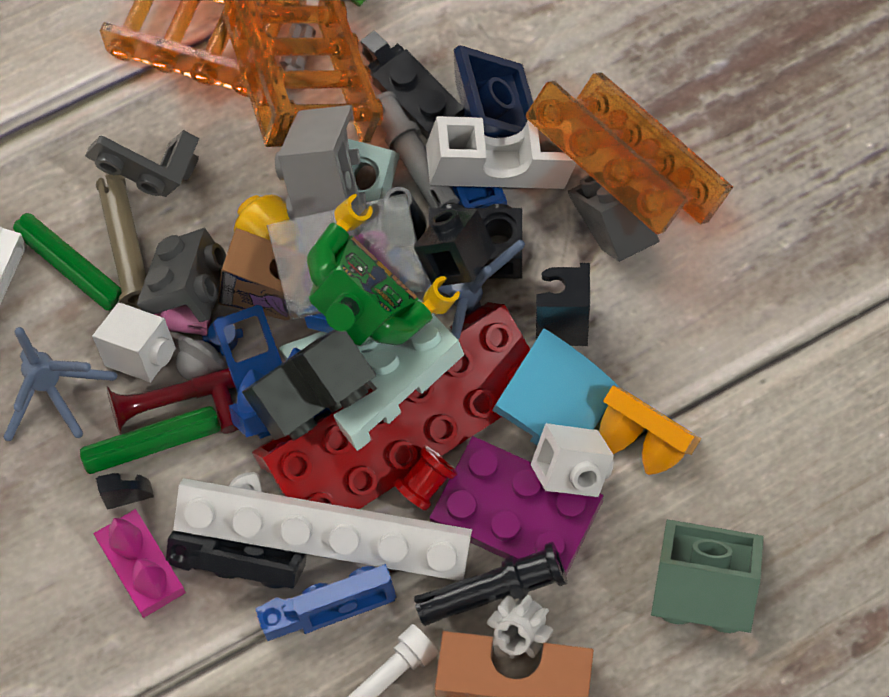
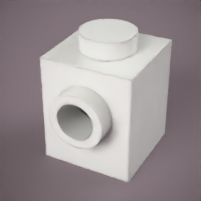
(134, 342)
(572, 460)

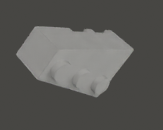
(318, 162)

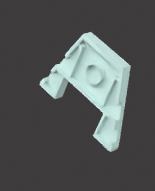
(398, 372)

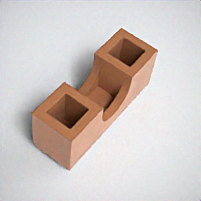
(468, 670)

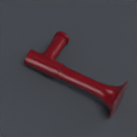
(215, 384)

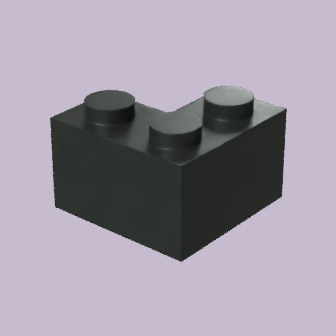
(319, 376)

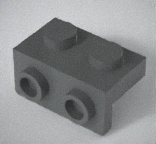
(182, 273)

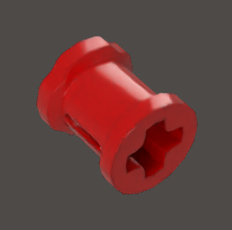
(425, 478)

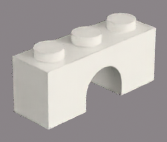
(466, 157)

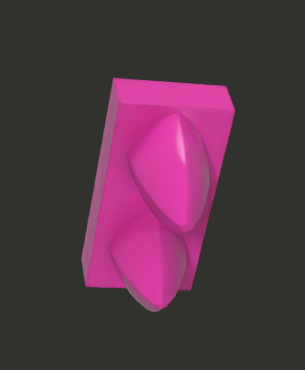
(139, 563)

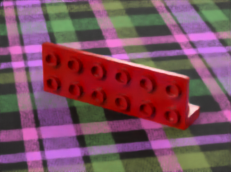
(454, 408)

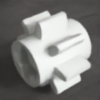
(520, 626)

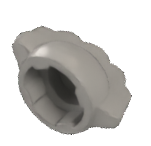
(197, 358)

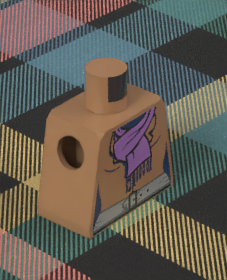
(251, 276)

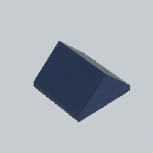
(492, 91)

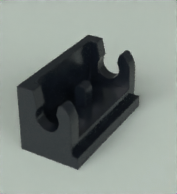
(568, 311)

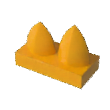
(627, 418)

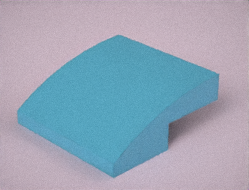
(554, 388)

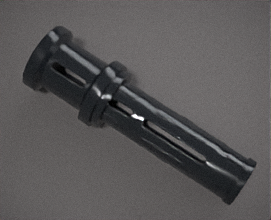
(513, 578)

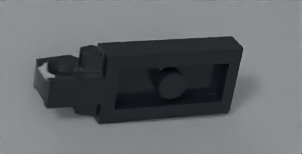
(413, 85)
(235, 559)

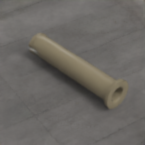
(122, 238)

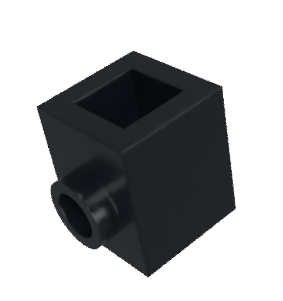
(455, 246)

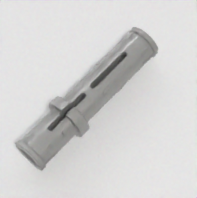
(405, 140)

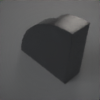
(123, 492)

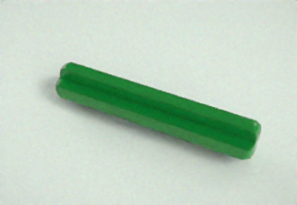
(68, 261)
(149, 439)

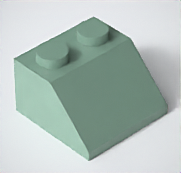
(708, 576)

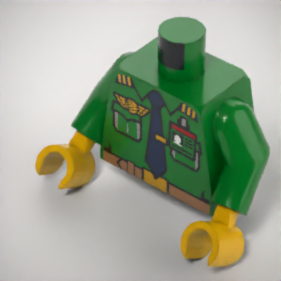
(360, 292)

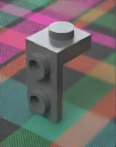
(149, 176)

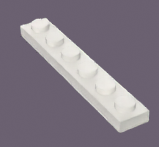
(322, 529)

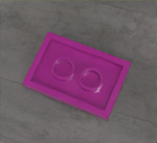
(510, 508)

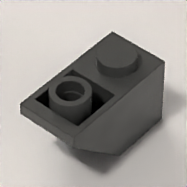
(609, 221)

